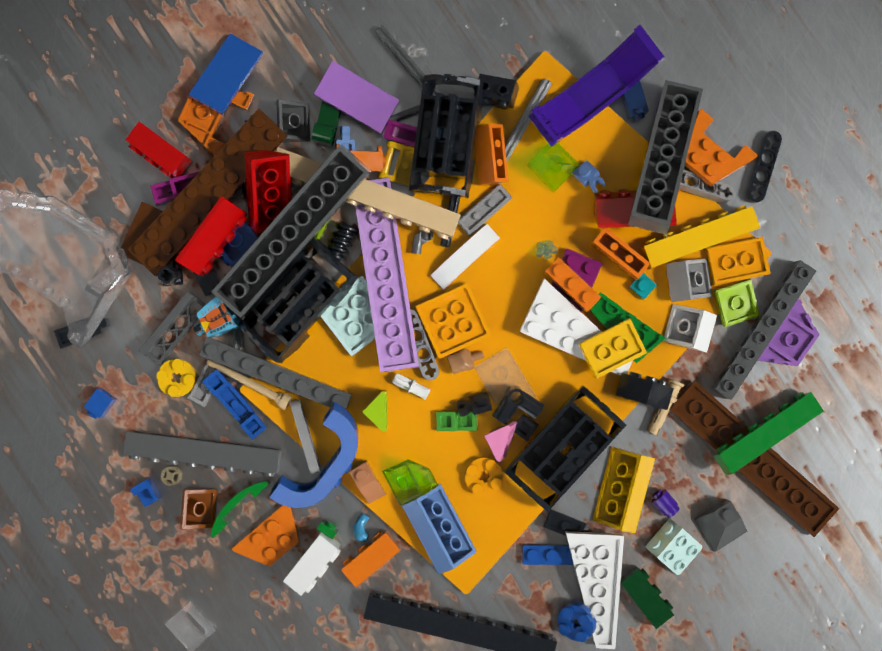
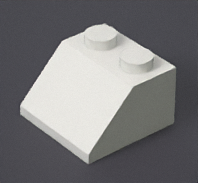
(690, 328)

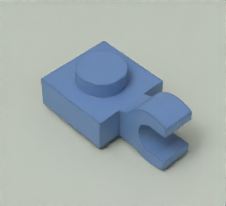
(345, 138)

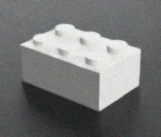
(312, 564)

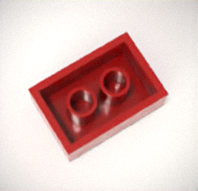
(158, 151)

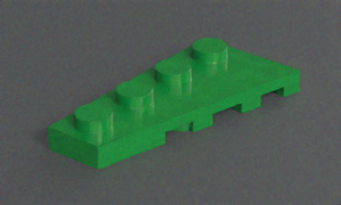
(611, 313)

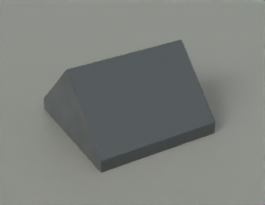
(293, 120)

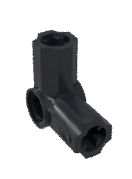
(171, 274)
(508, 406)

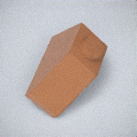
(367, 482)

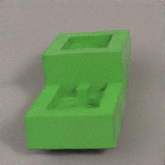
(453, 422)

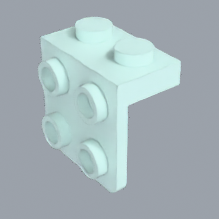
(674, 546)

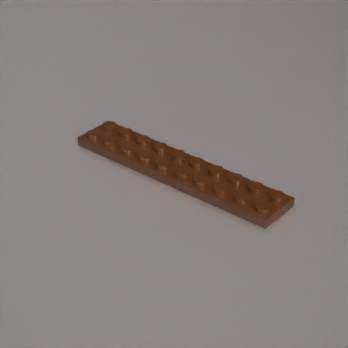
(219, 178)
(767, 472)

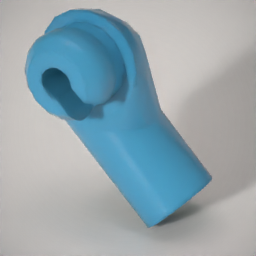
(358, 528)

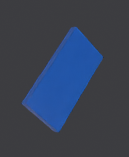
(226, 74)

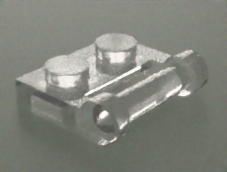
(186, 630)

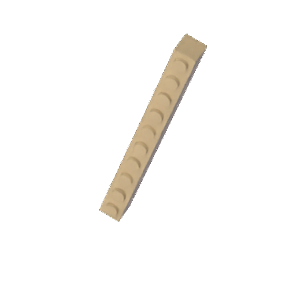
(384, 200)

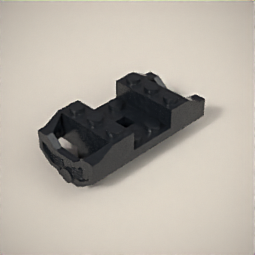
(458, 119)
(293, 316)
(580, 432)

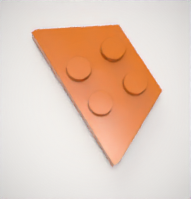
(270, 538)

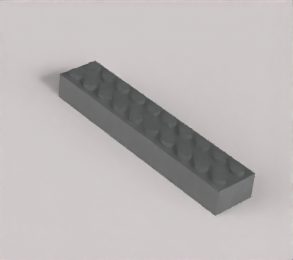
(291, 230)

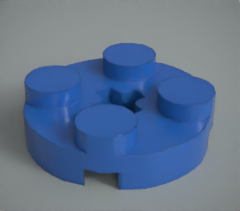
(570, 629)

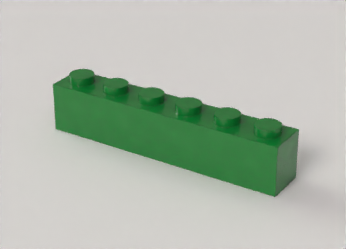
(768, 433)

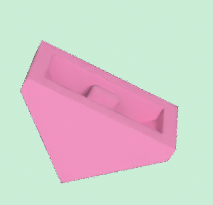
(500, 440)

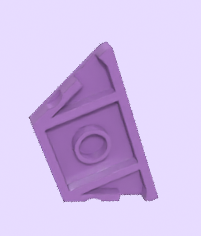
(792, 338)

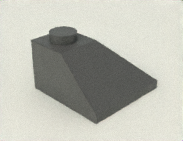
(721, 524)

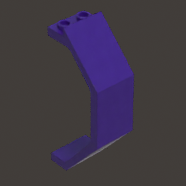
(598, 87)

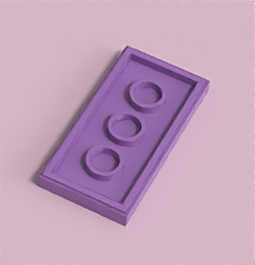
(356, 97)

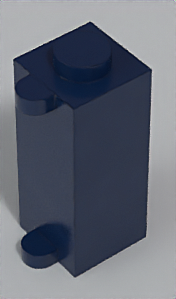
(635, 103)

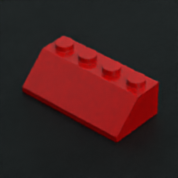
(267, 186)
(615, 208)
(212, 236)

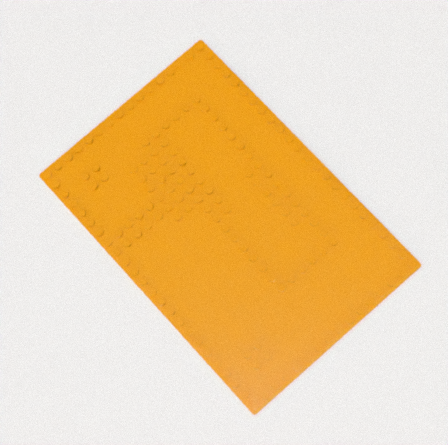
(504, 288)

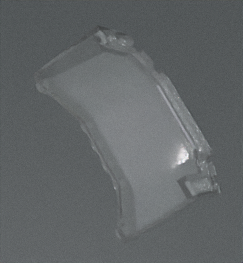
(62, 258)

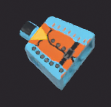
(216, 319)

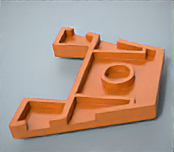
(204, 121)
(709, 159)

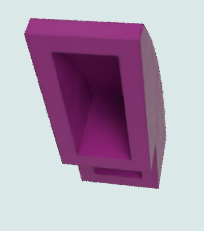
(401, 133)
(169, 190)

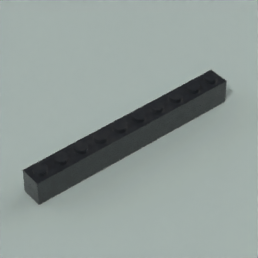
(455, 626)

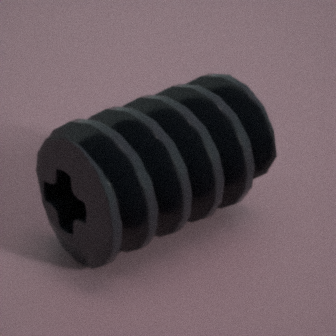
(342, 240)

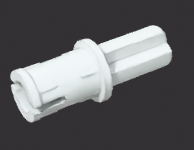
(411, 386)

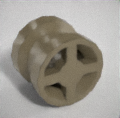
(168, 477)

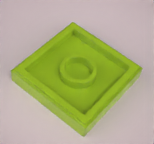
(736, 302)

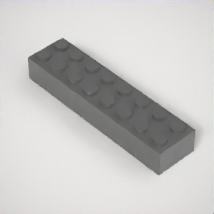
(665, 157)

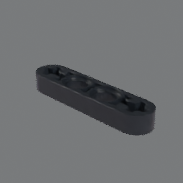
(765, 167)

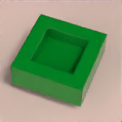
(328, 529)

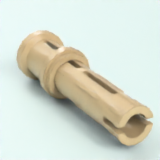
(661, 414)

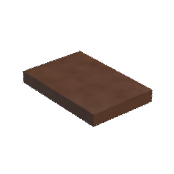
(143, 219)

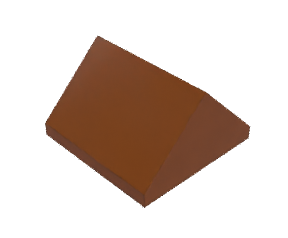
(198, 508)

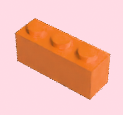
(491, 155)
(620, 253)
(572, 284)
(370, 558)

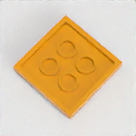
(453, 320)

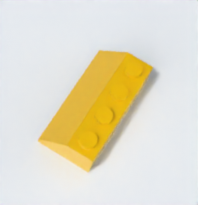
(623, 490)

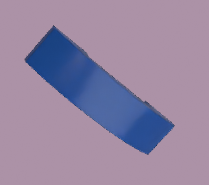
(235, 403)

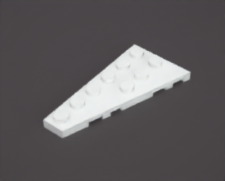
(560, 323)
(598, 571)

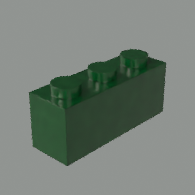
(647, 596)

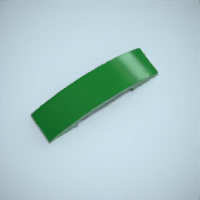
(221, 522)

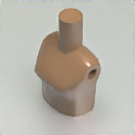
(463, 360)

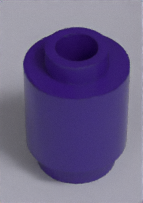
(665, 503)

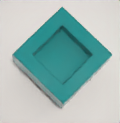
(643, 286)

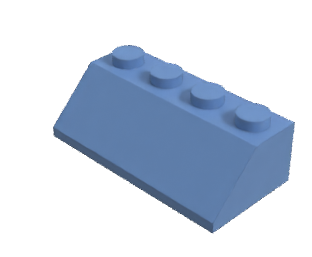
(439, 530)

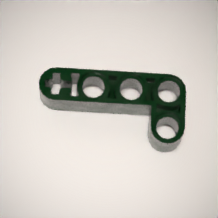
(326, 126)

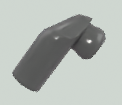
(419, 239)

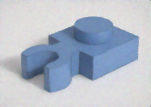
(588, 174)

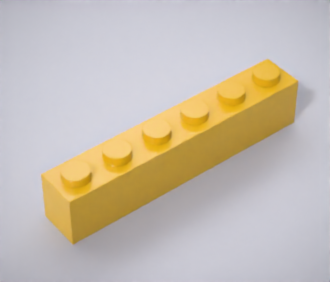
(700, 237)

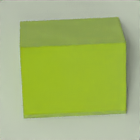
(377, 411)

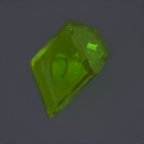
(553, 166)
(409, 480)

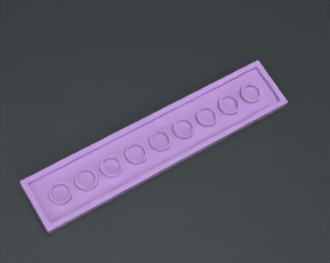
(387, 289)

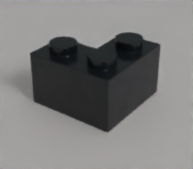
(646, 391)

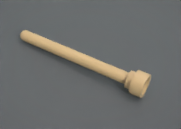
(282, 400)

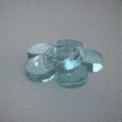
(546, 249)

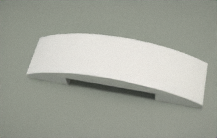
(465, 256)

